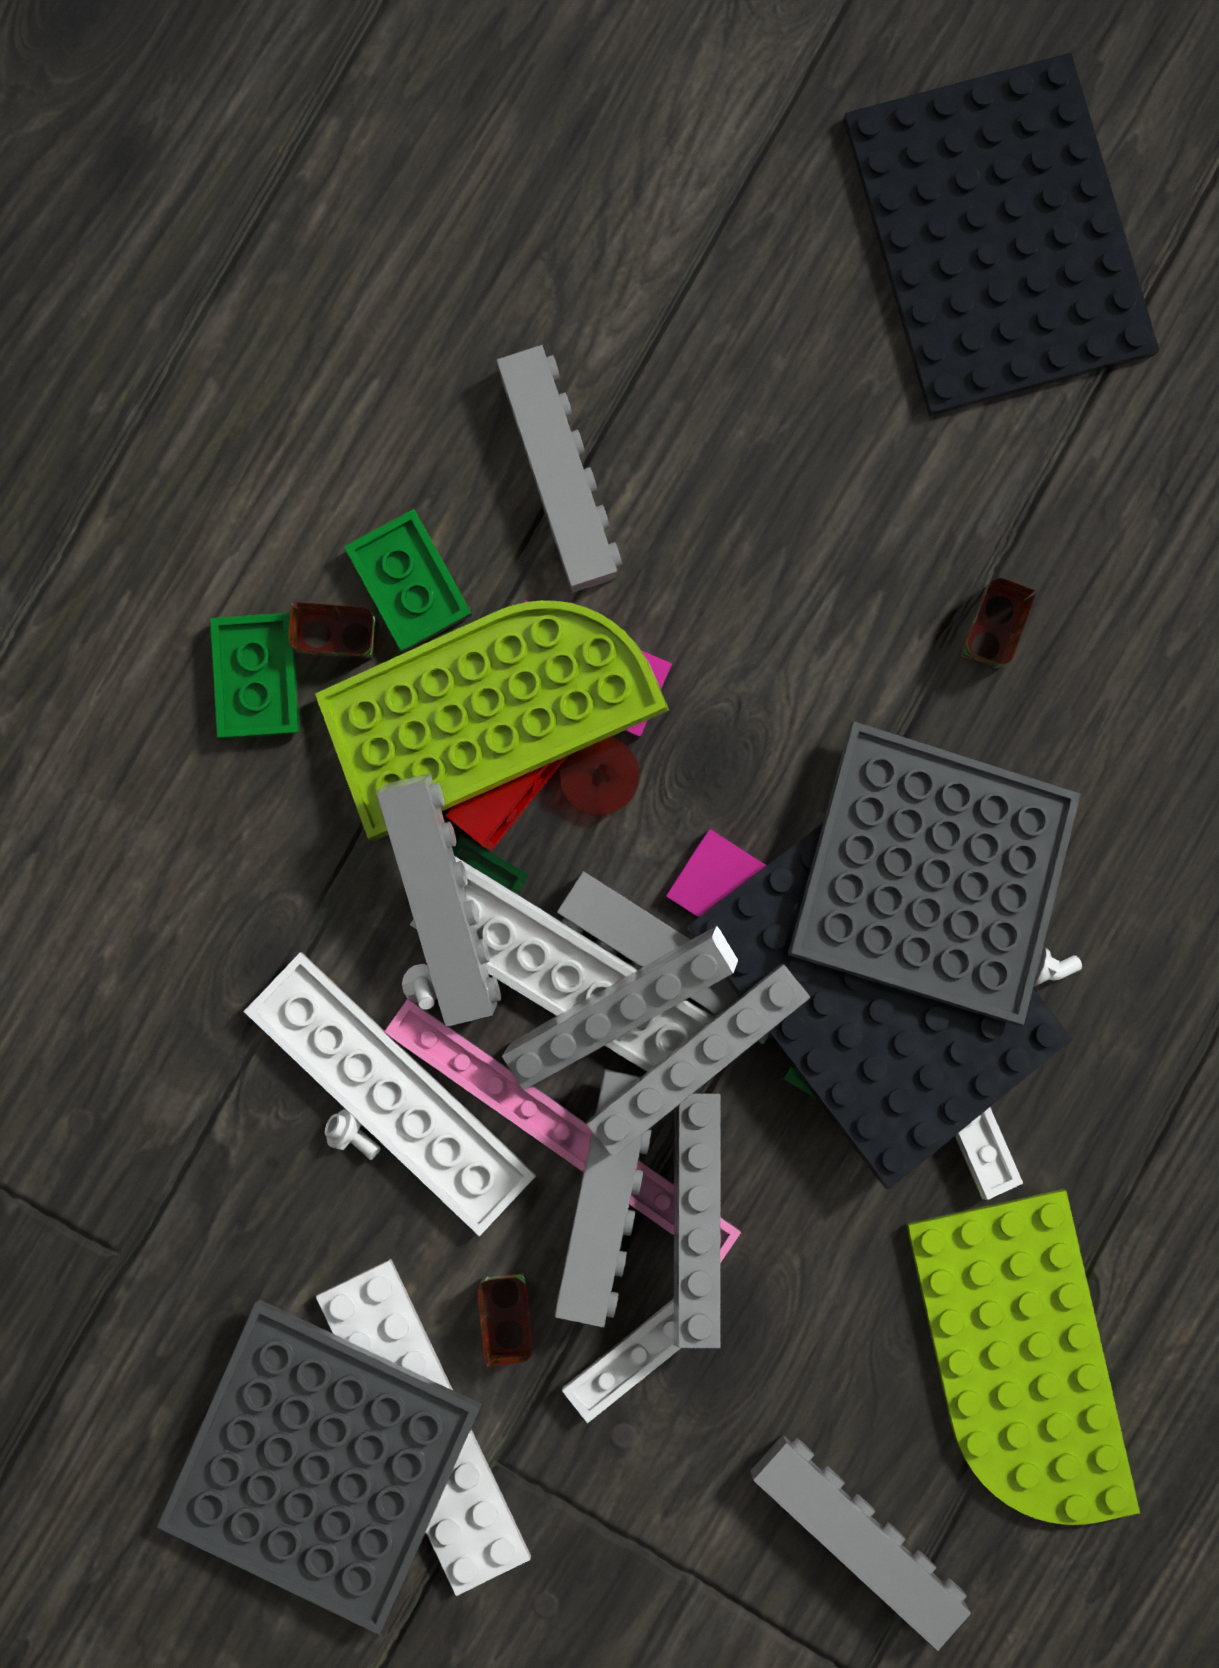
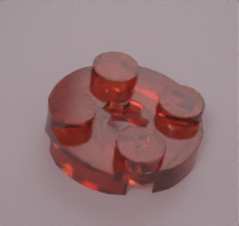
(609, 796)

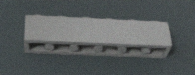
(557, 468)
(438, 899)
(633, 933)
(620, 1008)
(697, 1060)
(601, 1221)
(697, 1221)
(861, 1542)

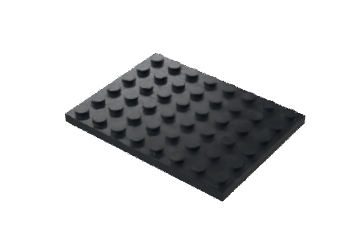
(1000, 234)
(878, 1059)

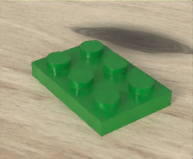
(408, 581)
(254, 676)

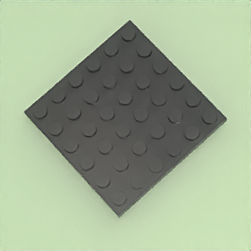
(935, 874)
(319, 1466)

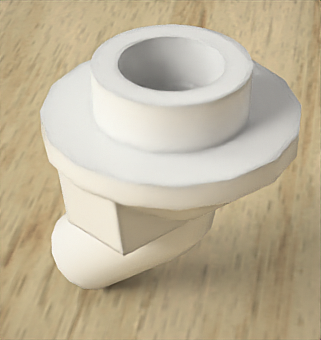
(1055, 970)
(419, 986)
(344, 1129)

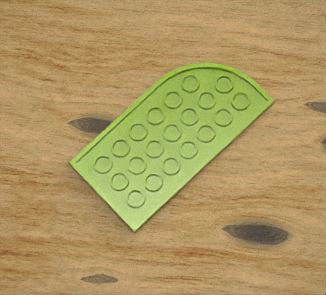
(488, 703)
(1024, 1358)

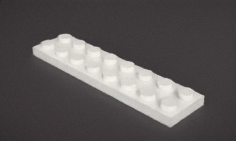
(565, 968)
(390, 1093)
(472, 1521)

